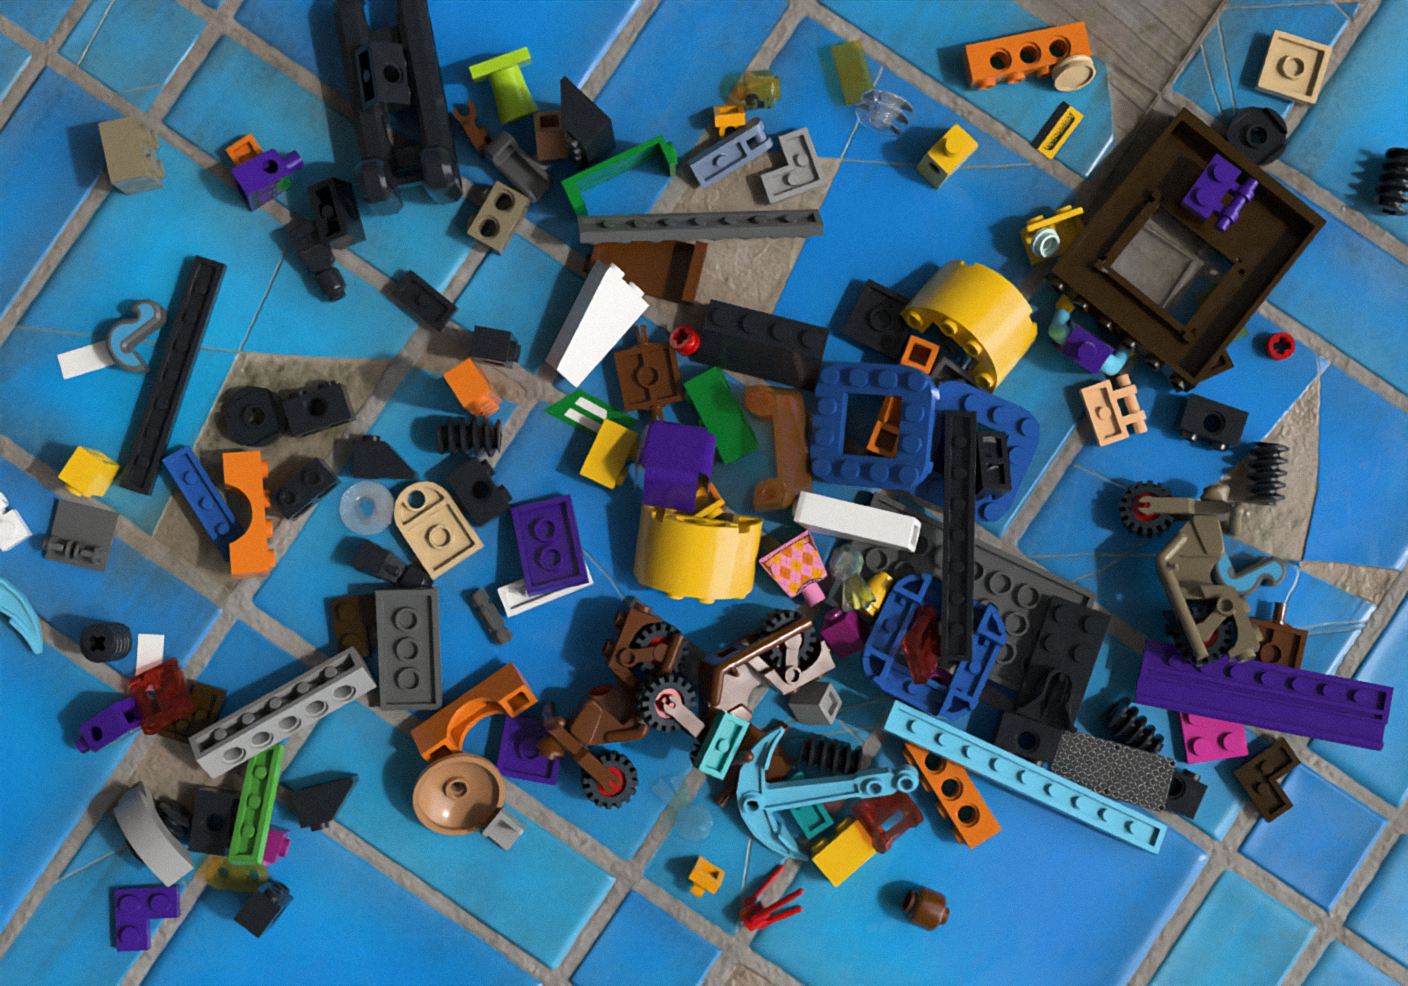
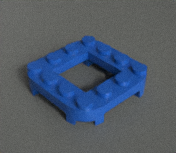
(996, 413)
(915, 425)
(895, 680)

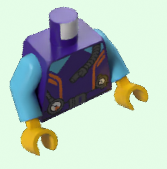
(1082, 344)

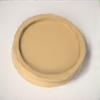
(1073, 73)

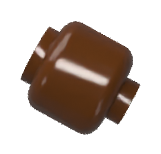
(925, 908)

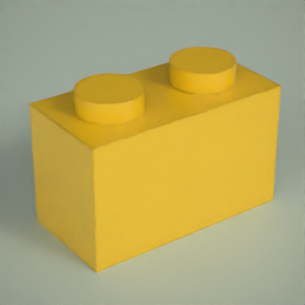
(610, 455)
(89, 472)
(843, 850)

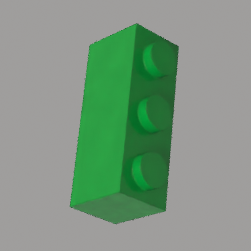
(721, 415)

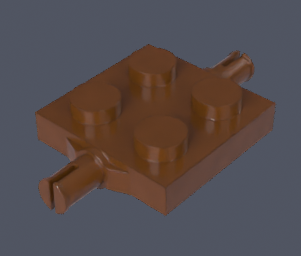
(649, 376)
(1280, 641)
(778, 766)

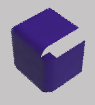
(673, 460)

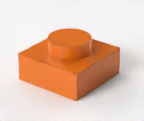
(244, 150)

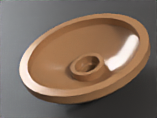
(459, 807)

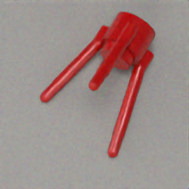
(758, 915)

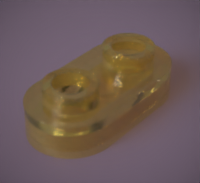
(238, 876)

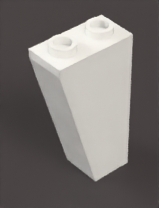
(596, 322)
(856, 522)

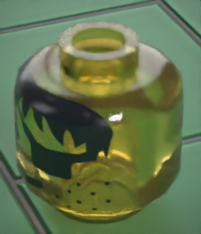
(759, 89)

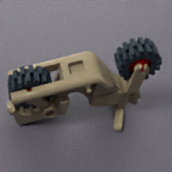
(1186, 568)

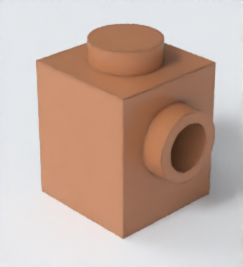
(549, 135)

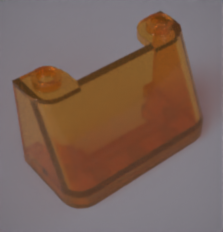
(788, 412)

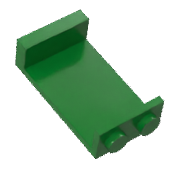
(615, 166)

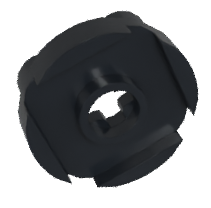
(1263, 120)
(240, 412)

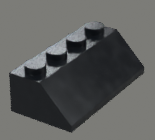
(585, 127)
(762, 345)

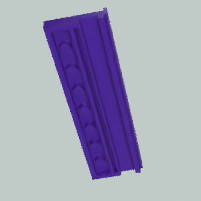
(1265, 696)

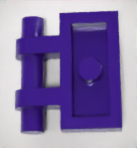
(1211, 187)

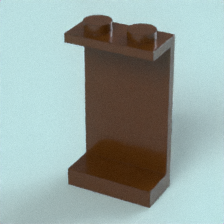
(659, 269)

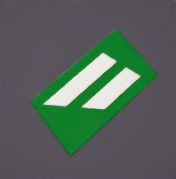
(588, 413)

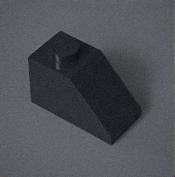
(379, 460)
(322, 802)

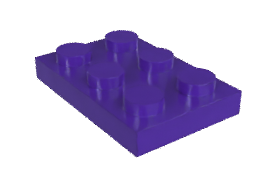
(549, 545)

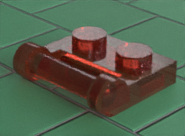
(922, 645)
(171, 693)
(876, 810)

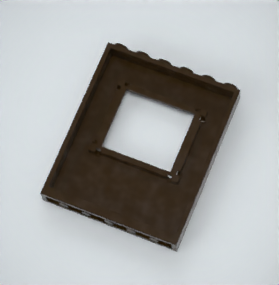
(1259, 246)

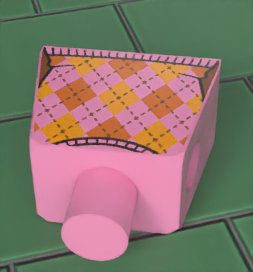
(797, 568)

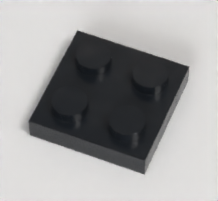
(877, 320)

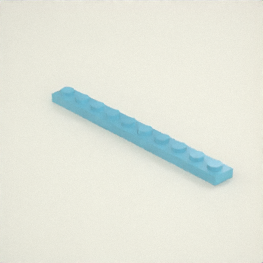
(1023, 777)

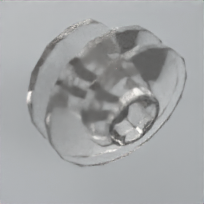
(883, 112)
(353, 501)

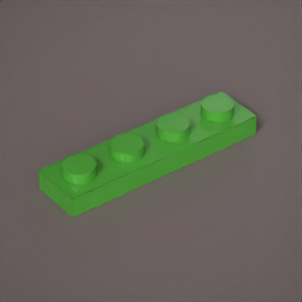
(256, 807)

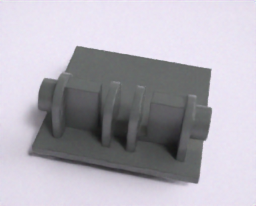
(81, 536)

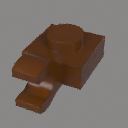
(478, 136)

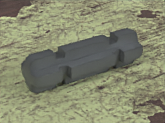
(491, 617)

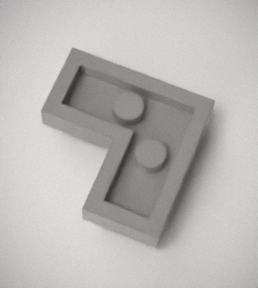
(802, 169)

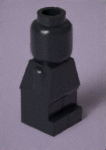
(319, 261)
(390, 566)

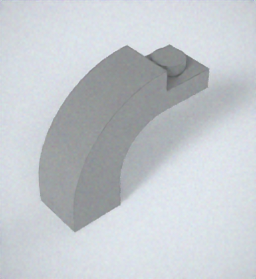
(150, 836)

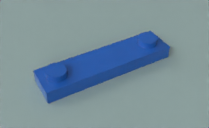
(204, 499)

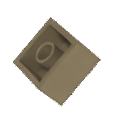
(132, 155)

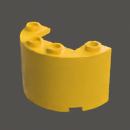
(980, 314)
(696, 554)

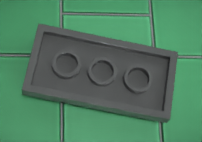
(409, 648)

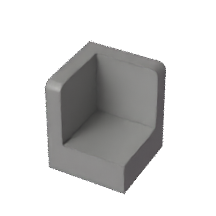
(815, 703)
(504, 828)

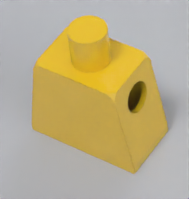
(947, 156)

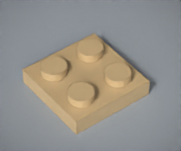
(1293, 68)

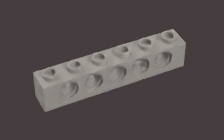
(282, 712)

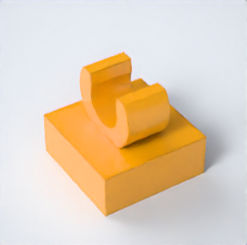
(729, 116)
(705, 877)

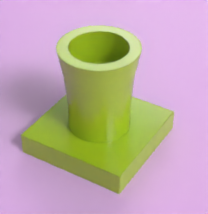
(508, 84)

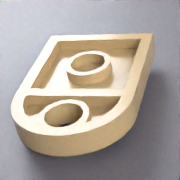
(436, 530)

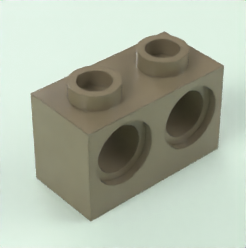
(506, 221)

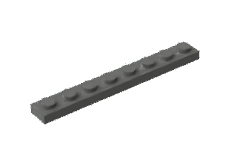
(702, 225)

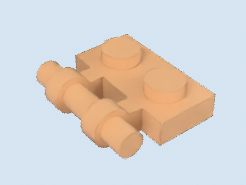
(1104, 412)

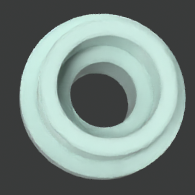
(1045, 243)

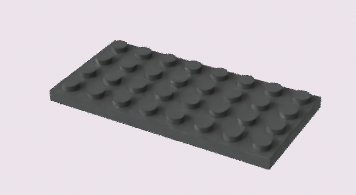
(1000, 579)

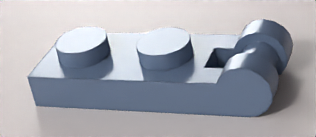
(730, 153)

